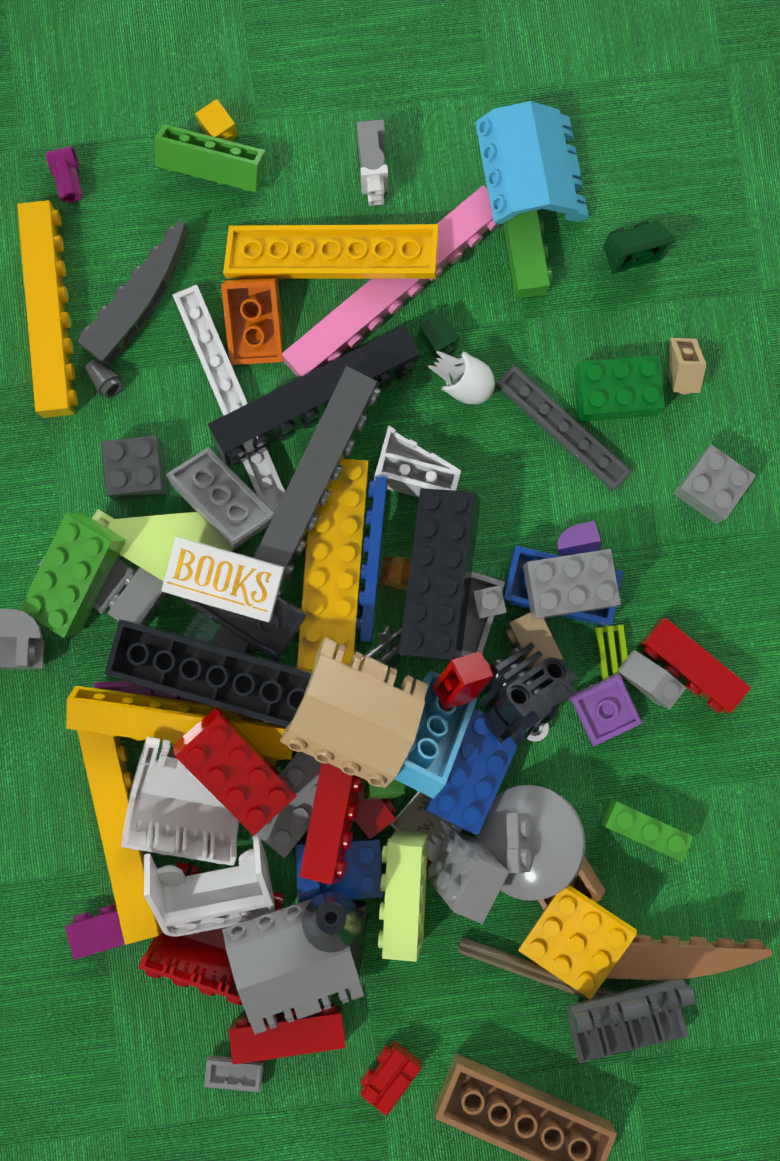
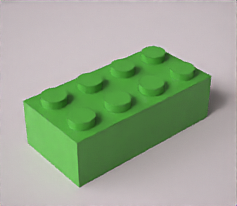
(72, 574)

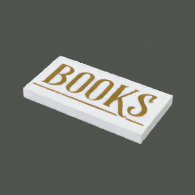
(223, 579)

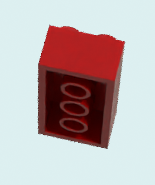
(234, 771)

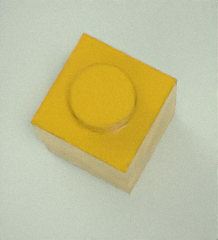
(216, 122)

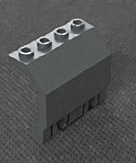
(629, 1019)

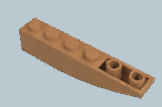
(685, 959)

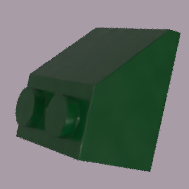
(637, 246)

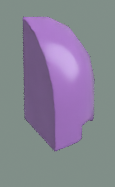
(579, 539)

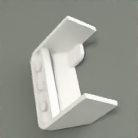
(210, 898)

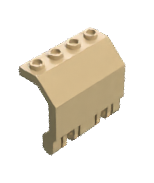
(357, 716)

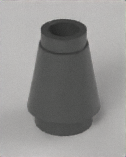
(105, 380)

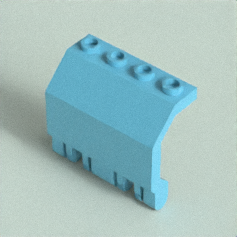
(530, 162)

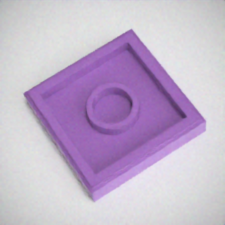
(606, 709)

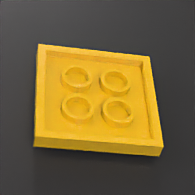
(577, 940)

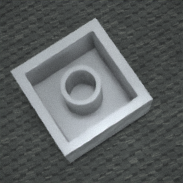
(714, 484)

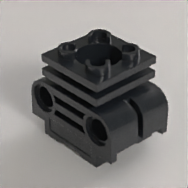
(525, 694)

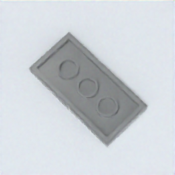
(220, 498)

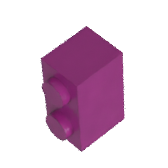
(95, 932)

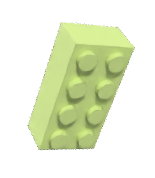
(404, 895)

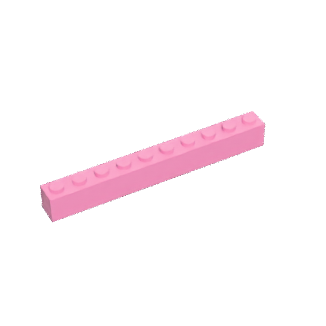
(380, 297)

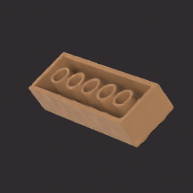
(520, 1116)

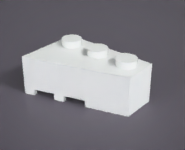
(413, 467)

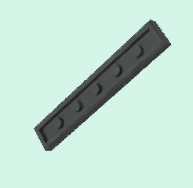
(563, 428)

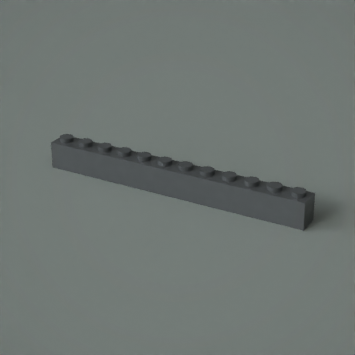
(311, 481)

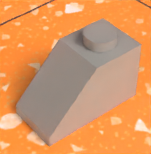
(651, 680)

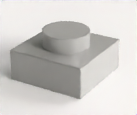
(489, 602)

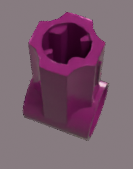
(64, 168)

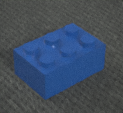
(361, 877)

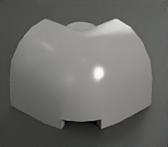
(20, 641)

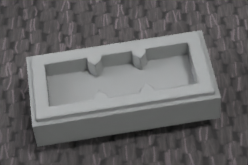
(224, 1075)

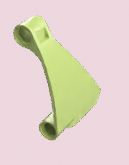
(152, 537)

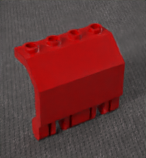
(196, 957)

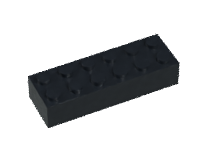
(440, 575)

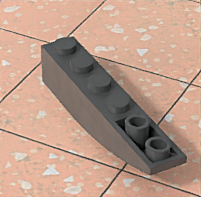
(136, 300)

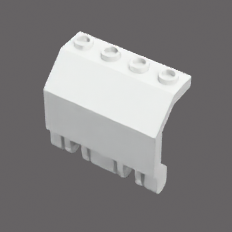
(175, 812)

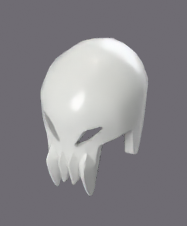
(470, 382)

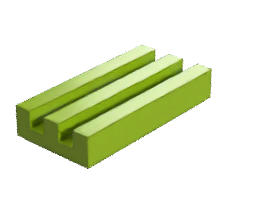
(611, 641)

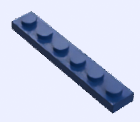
(372, 545)

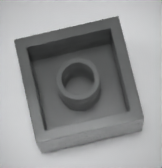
(134, 468)

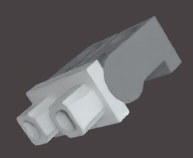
(371, 158)

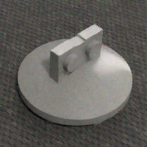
(535, 839)

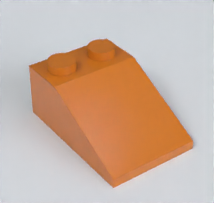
(253, 320)

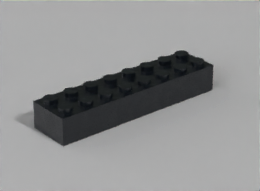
(306, 398)
(207, 672)

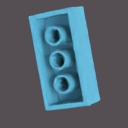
(435, 743)

